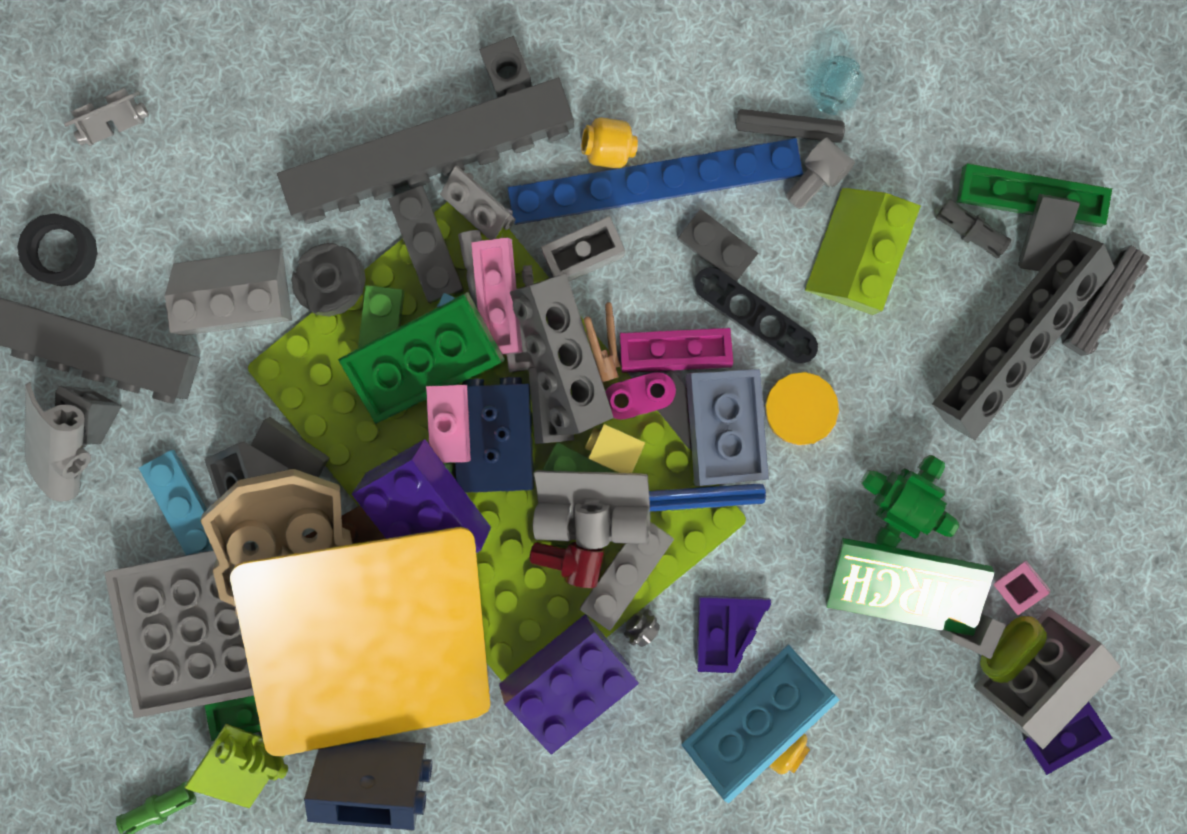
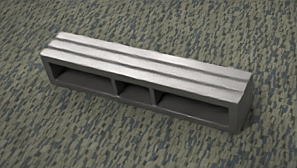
(1106, 301)

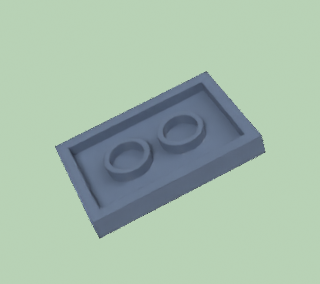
(727, 427)

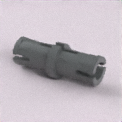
(973, 228)

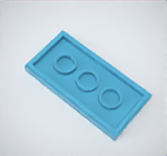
(759, 723)

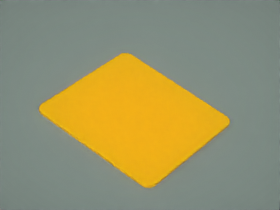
(363, 639)

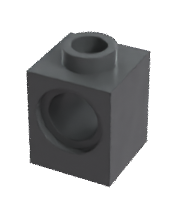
(505, 54)

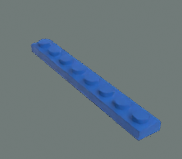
(655, 181)

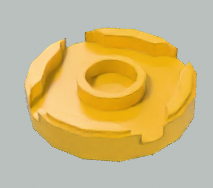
(801, 408)

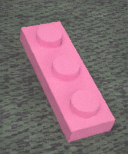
(493, 282)

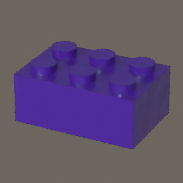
(418, 496)
(567, 684)

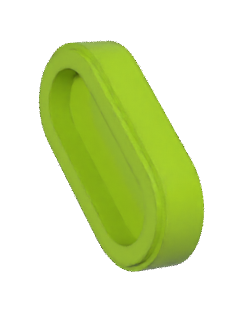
(1015, 649)

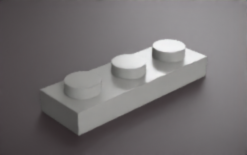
(625, 578)

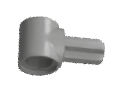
(826, 167)

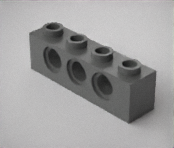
(576, 365)

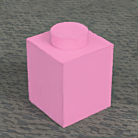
(1022, 587)

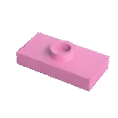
(449, 422)

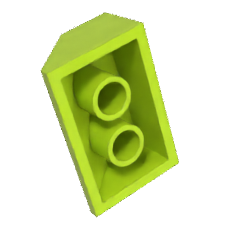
(862, 249)

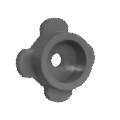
(642, 628)

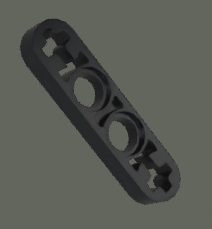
(752, 320)

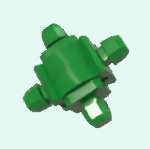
(910, 502)

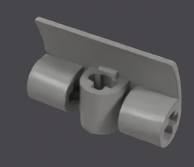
(55, 447)
(592, 508)

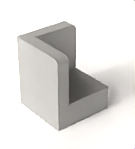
(985, 637)

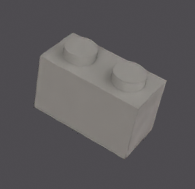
(584, 250)

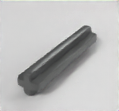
(790, 125)

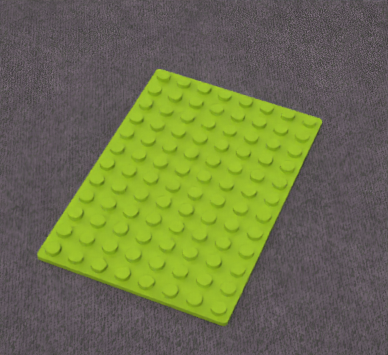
(520, 601)

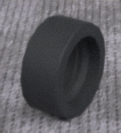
(29, 244)

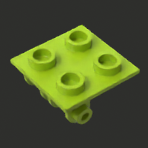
(236, 768)

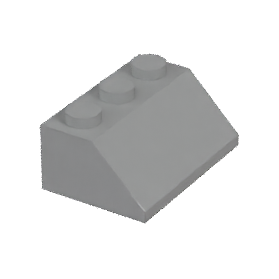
(227, 293)
(1054, 682)

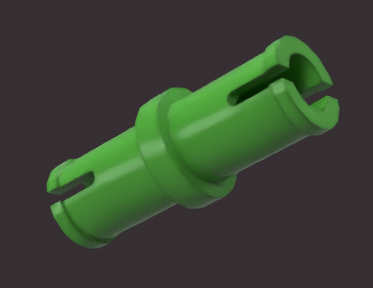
(155, 810)

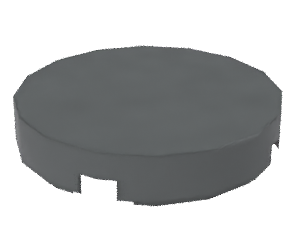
(328, 279)

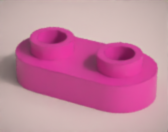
(639, 395)

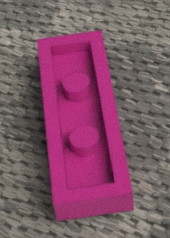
(676, 350)

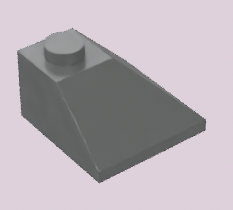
(239, 463)

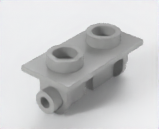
(93, 122)
(476, 204)

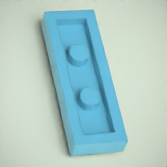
(177, 501)

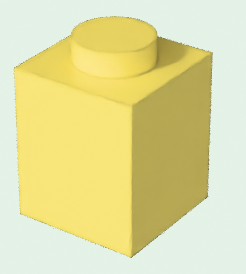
(614, 449)

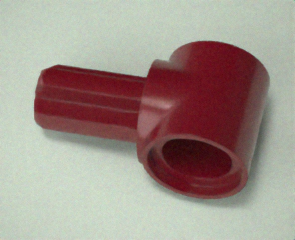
(577, 565)

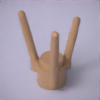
(605, 364)

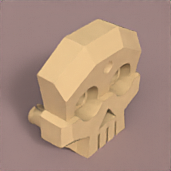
(274, 515)

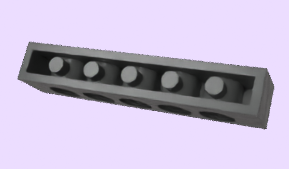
(1024, 334)

